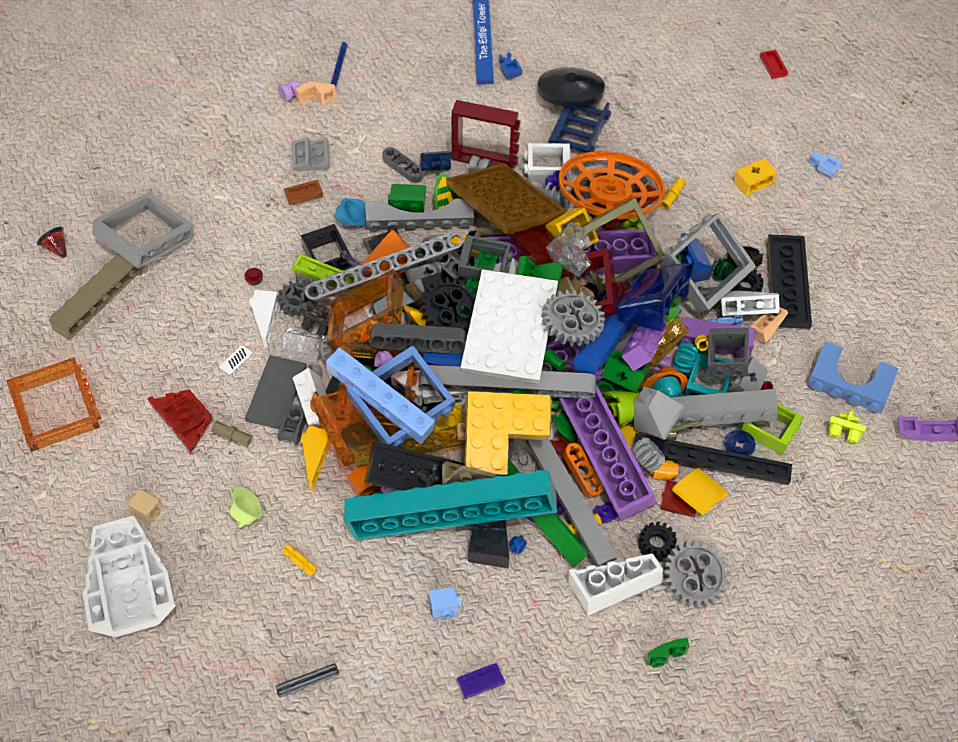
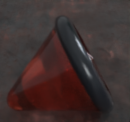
(54, 241)

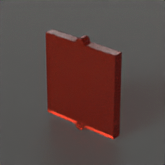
(673, 503)

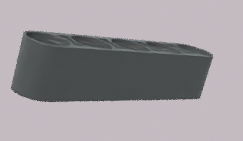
(421, 337)

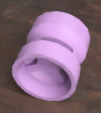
(289, 90)

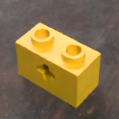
(755, 176)

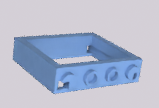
(388, 370)

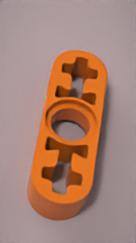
(594, 481)

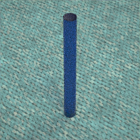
(339, 63)

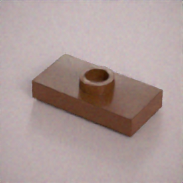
(303, 192)

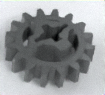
(293, 298)

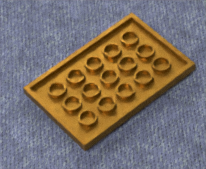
(505, 198)

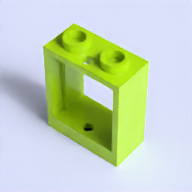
(786, 416)

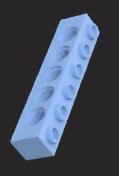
(380, 395)

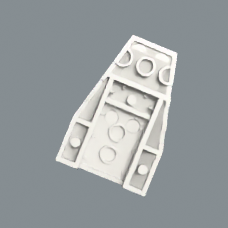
(125, 581)

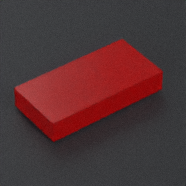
(773, 64)

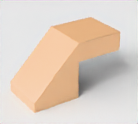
(321, 91)

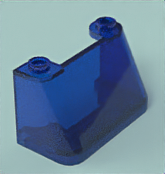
(653, 295)

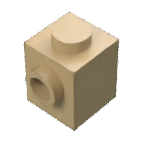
(144, 506)

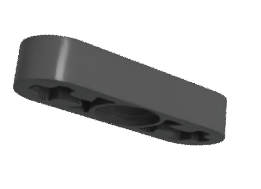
(401, 158)

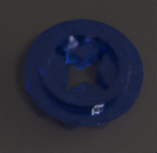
(741, 437)

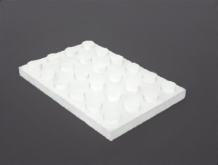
(507, 327)

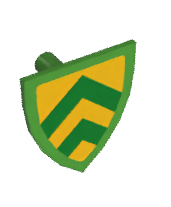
(442, 193)

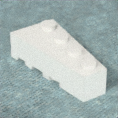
(614, 582)

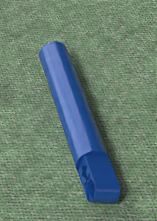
(594, 354)

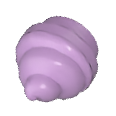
(382, 357)

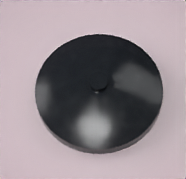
(570, 87)

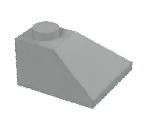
(655, 413)

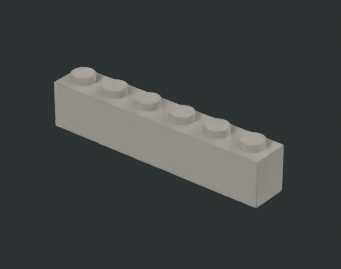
(728, 407)

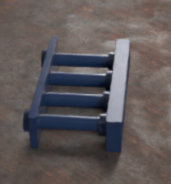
(567, 116)

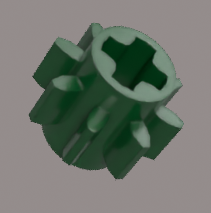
(722, 268)

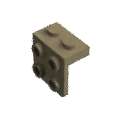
(458, 473)

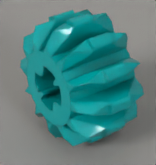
(685, 358)

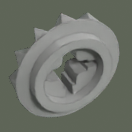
(326, 351)

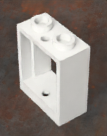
(544, 150)

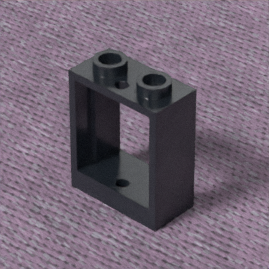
(328, 234)

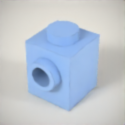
(444, 603)

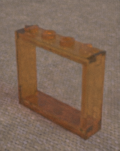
(385, 284)
(44, 376)
(350, 413)

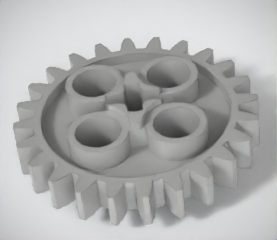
(573, 318)
(677, 577)

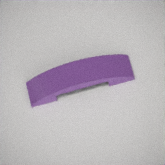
(928, 430)

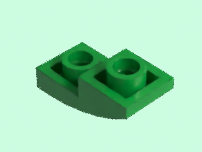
(660, 655)

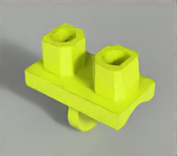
(837, 425)

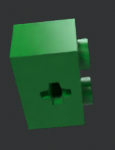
(620, 372)

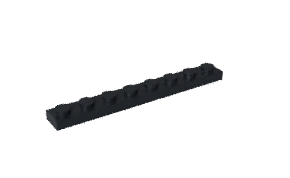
(722, 460)

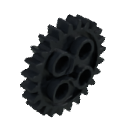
(449, 306)

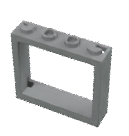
(733, 247)
(141, 256)

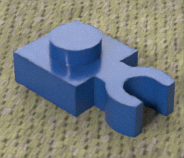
(510, 67)

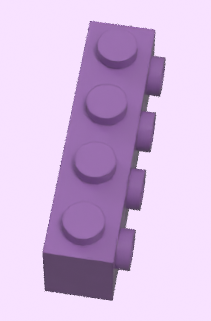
(641, 346)

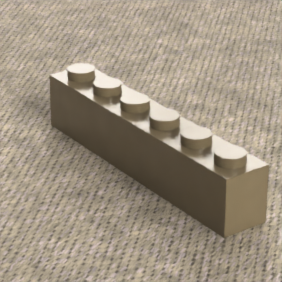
(93, 296)

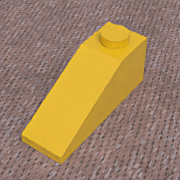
(315, 452)

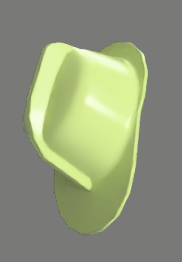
(245, 506)

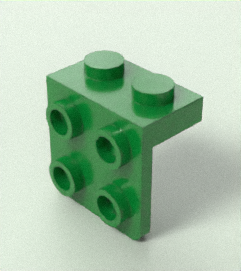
(408, 197)
(545, 271)

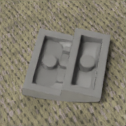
(310, 155)

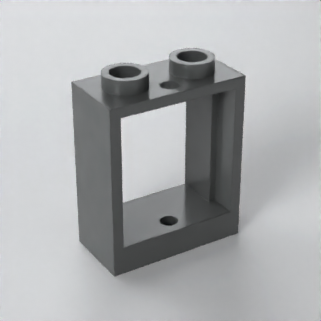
(482, 245)
(720, 337)

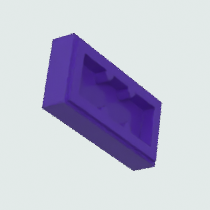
(480, 680)

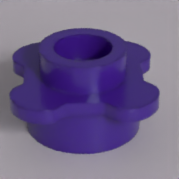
(606, 518)

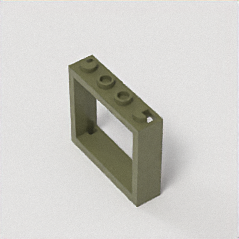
(610, 215)

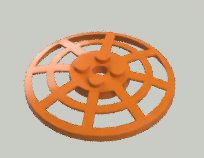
(619, 188)

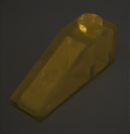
(673, 333)

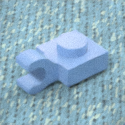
(825, 164)

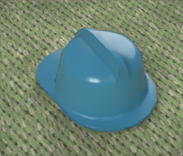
(351, 212)

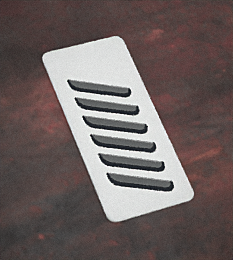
(235, 359)

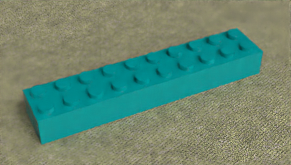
(451, 505)

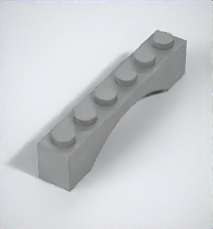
(382, 215)

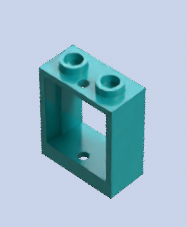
(696, 389)

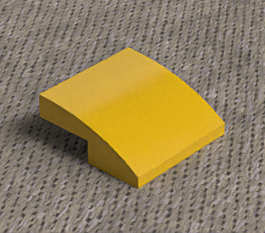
(700, 491)

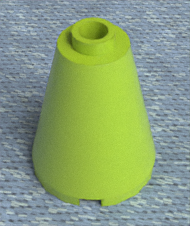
(621, 405)

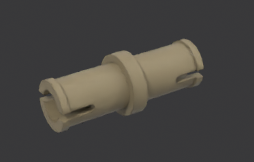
(232, 433)

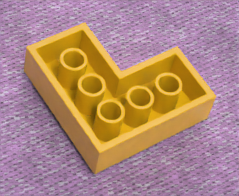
(500, 417)

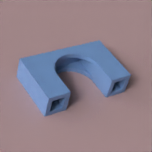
(870, 396)

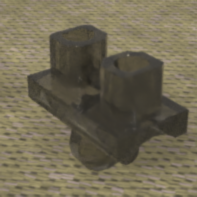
(311, 320)

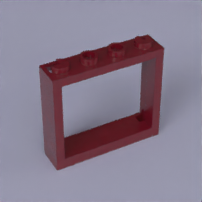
(486, 114)
(601, 259)

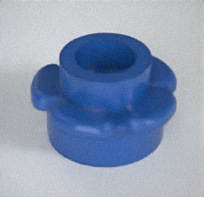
(517, 544)

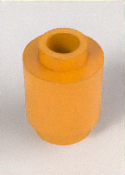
(667, 471)

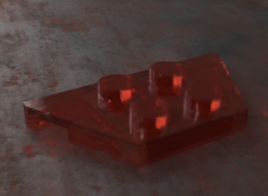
(183, 415)

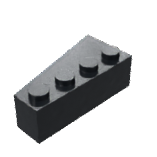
(489, 544)

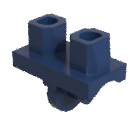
(435, 160)

